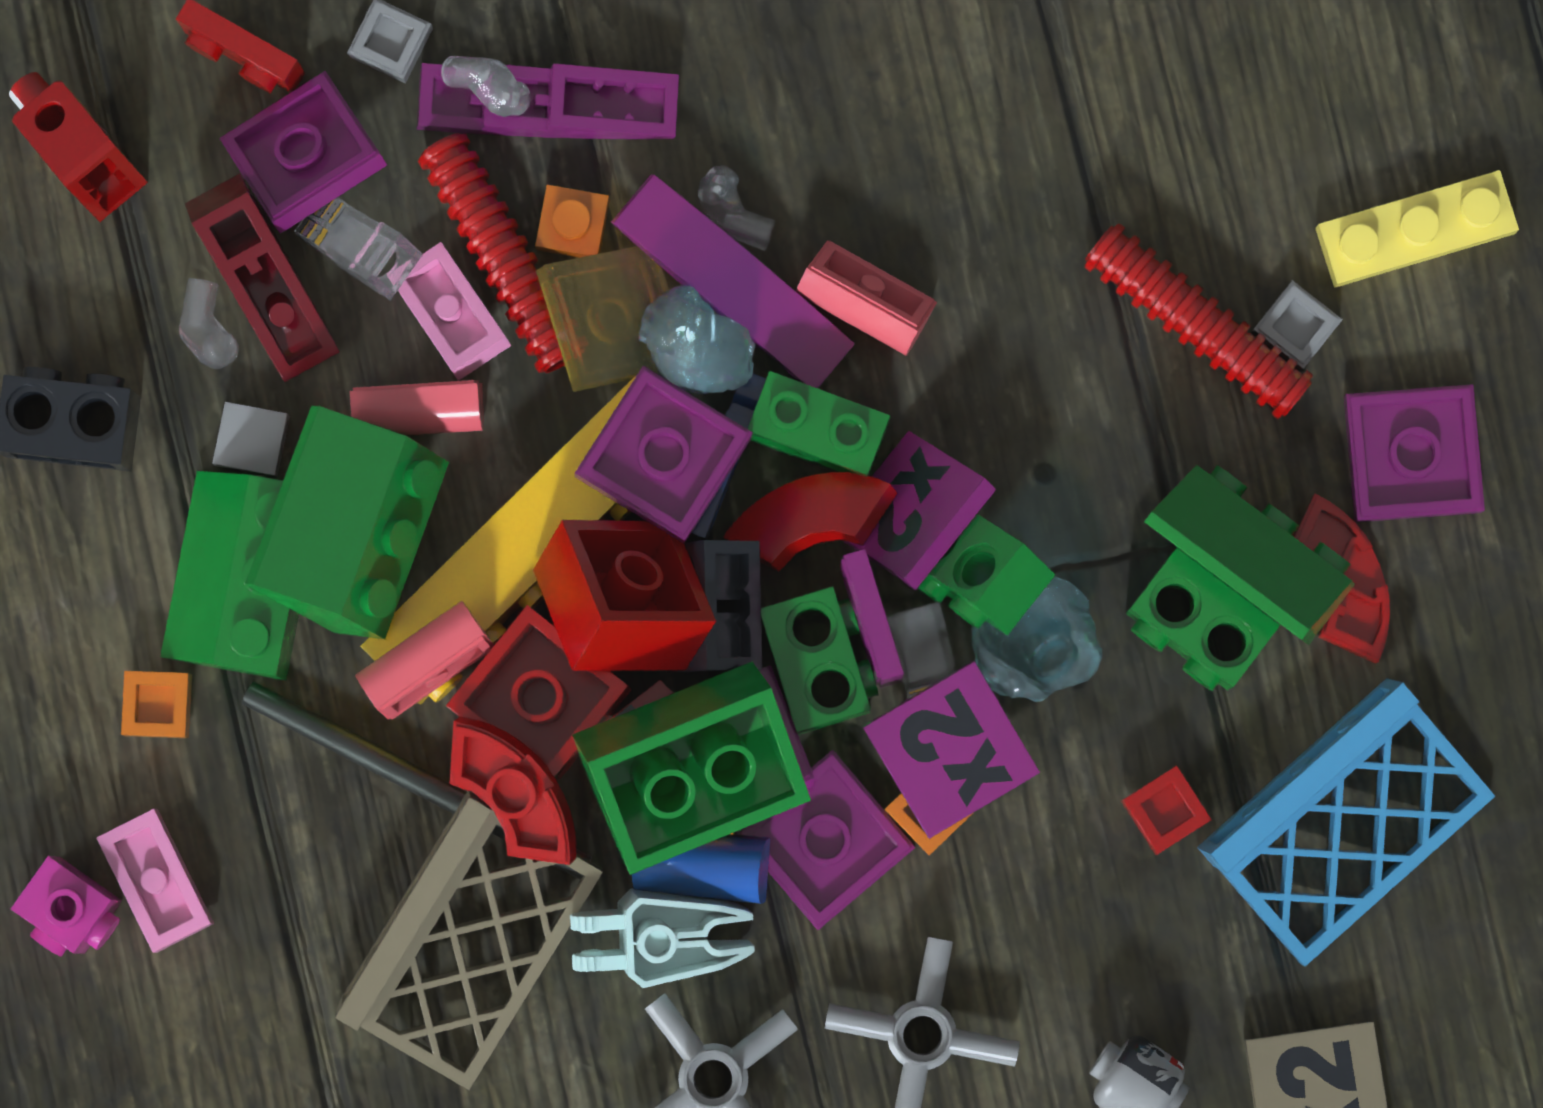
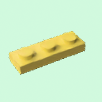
(1417, 228)

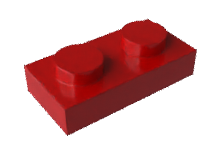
(261, 62)

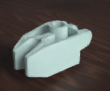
(662, 937)

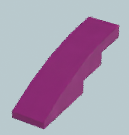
(563, 104)
(732, 281)

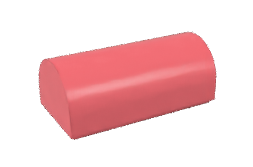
(866, 297)
(421, 407)
(424, 661)

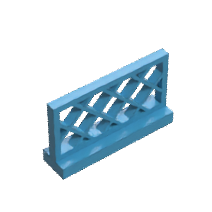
(1308, 781)

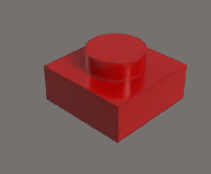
(1166, 810)

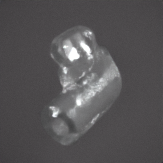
(489, 82)
(723, 206)
(201, 330)

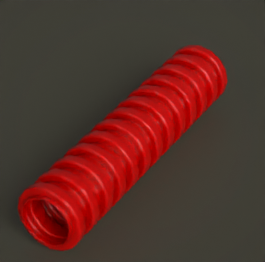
(495, 242)
(1198, 320)

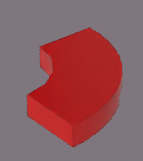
(813, 512)
(516, 789)

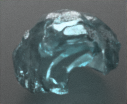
(695, 345)
(1045, 650)

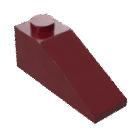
(261, 277)

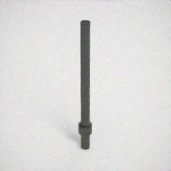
(364, 753)

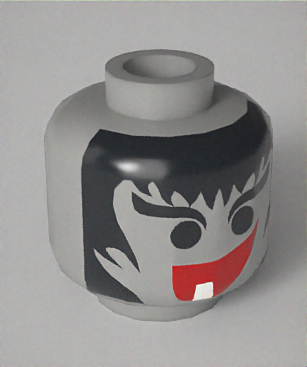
(1138, 1076)

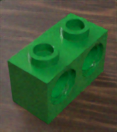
(817, 426)
(988, 576)
(1211, 606)
(802, 664)

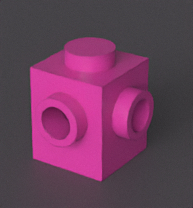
(67, 908)

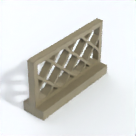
(413, 925)

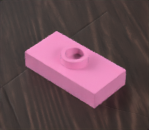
(452, 313)
(155, 880)

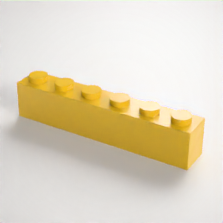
(497, 563)

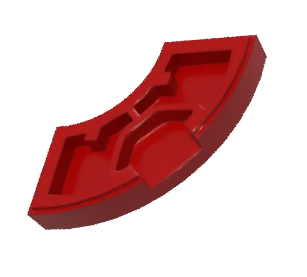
(1363, 616)

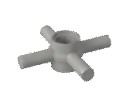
(927, 1004)
(695, 1052)

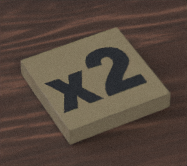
(1317, 1068)

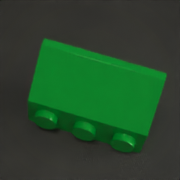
(347, 523)
(1253, 550)
(212, 611)
(692, 767)

